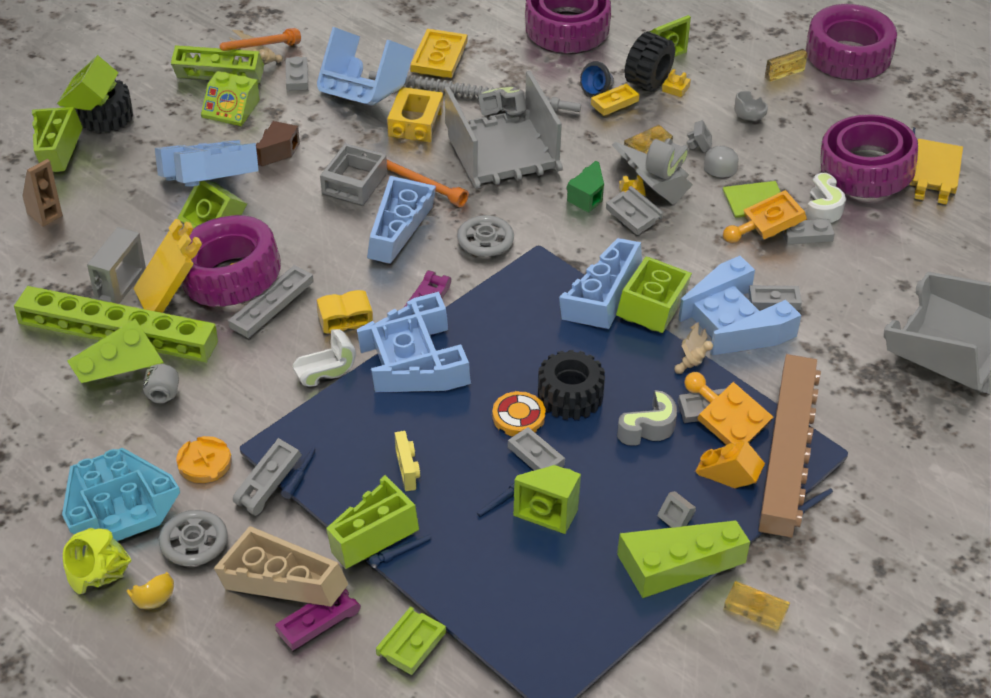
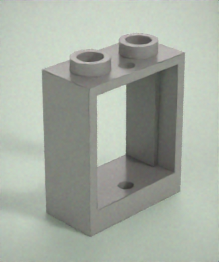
(348, 188)
(115, 284)

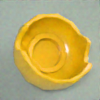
(153, 593)

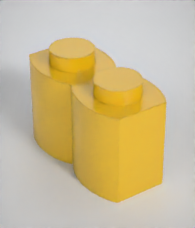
(344, 311)

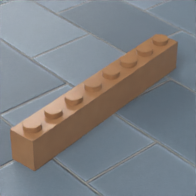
(789, 447)

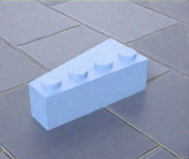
(399, 215)
(598, 293)

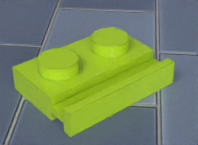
(411, 640)

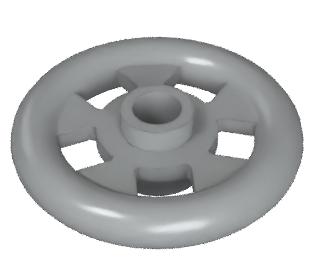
(485, 235)
(188, 533)

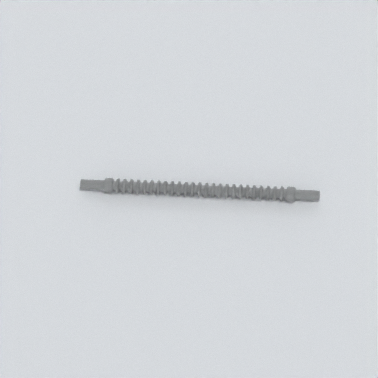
(555, 102)

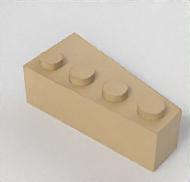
(280, 570)

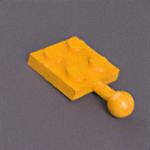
(768, 217)
(732, 414)

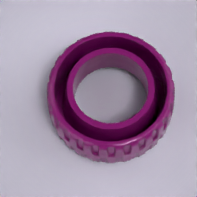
(852, 24)
(567, 32)
(869, 175)
(228, 239)

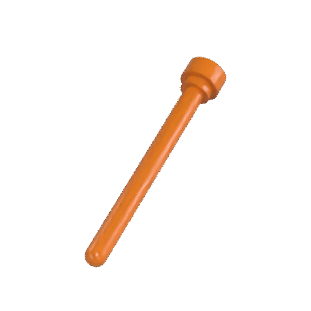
(290, 37)
(457, 196)

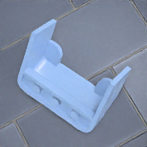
(342, 70)

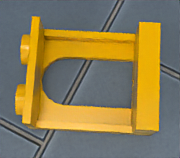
(416, 101)

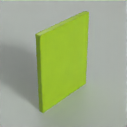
(747, 195)

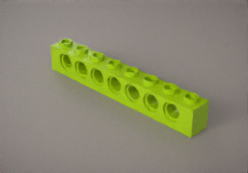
(99, 318)

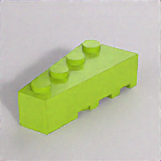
(681, 554)

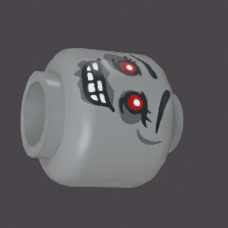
(161, 383)

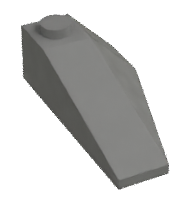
(670, 189)

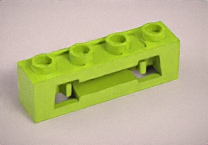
(215, 60)

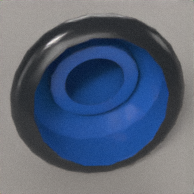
(595, 79)

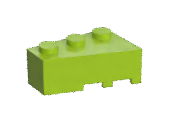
(55, 135)
(115, 354)
(373, 524)

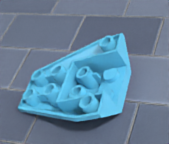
(117, 494)

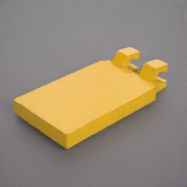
(937, 169)
(167, 267)

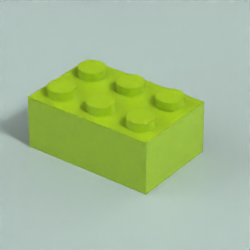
(653, 294)

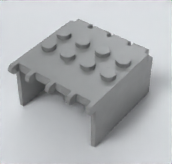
(506, 143)

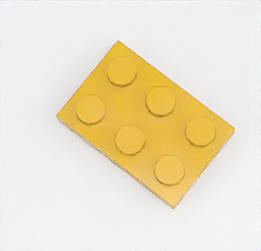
(439, 53)

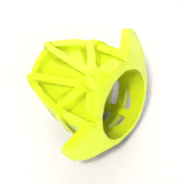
(101, 564)

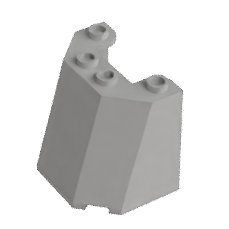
(948, 330)

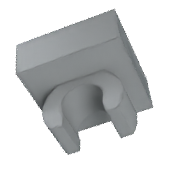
(700, 137)
(676, 510)

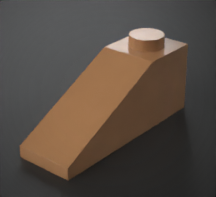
(41, 194)

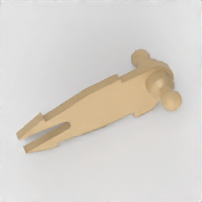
(266, 53)
(695, 349)

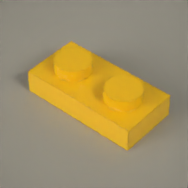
(614, 99)

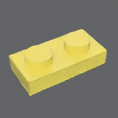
(408, 468)

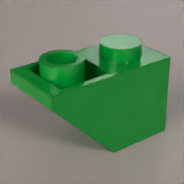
(586, 188)

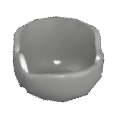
(749, 108)
(721, 161)

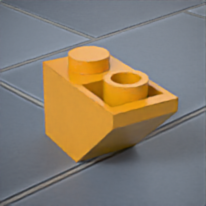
(731, 465)

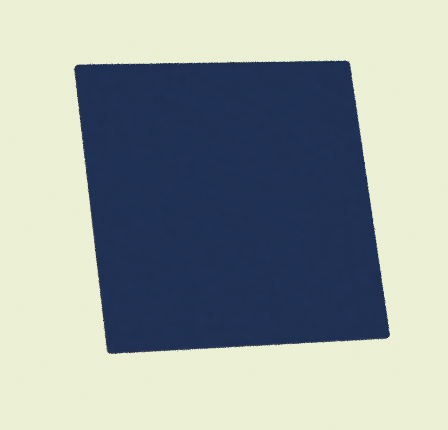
(518, 595)

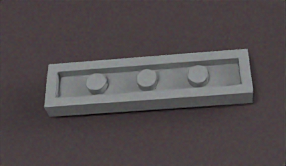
(271, 301)

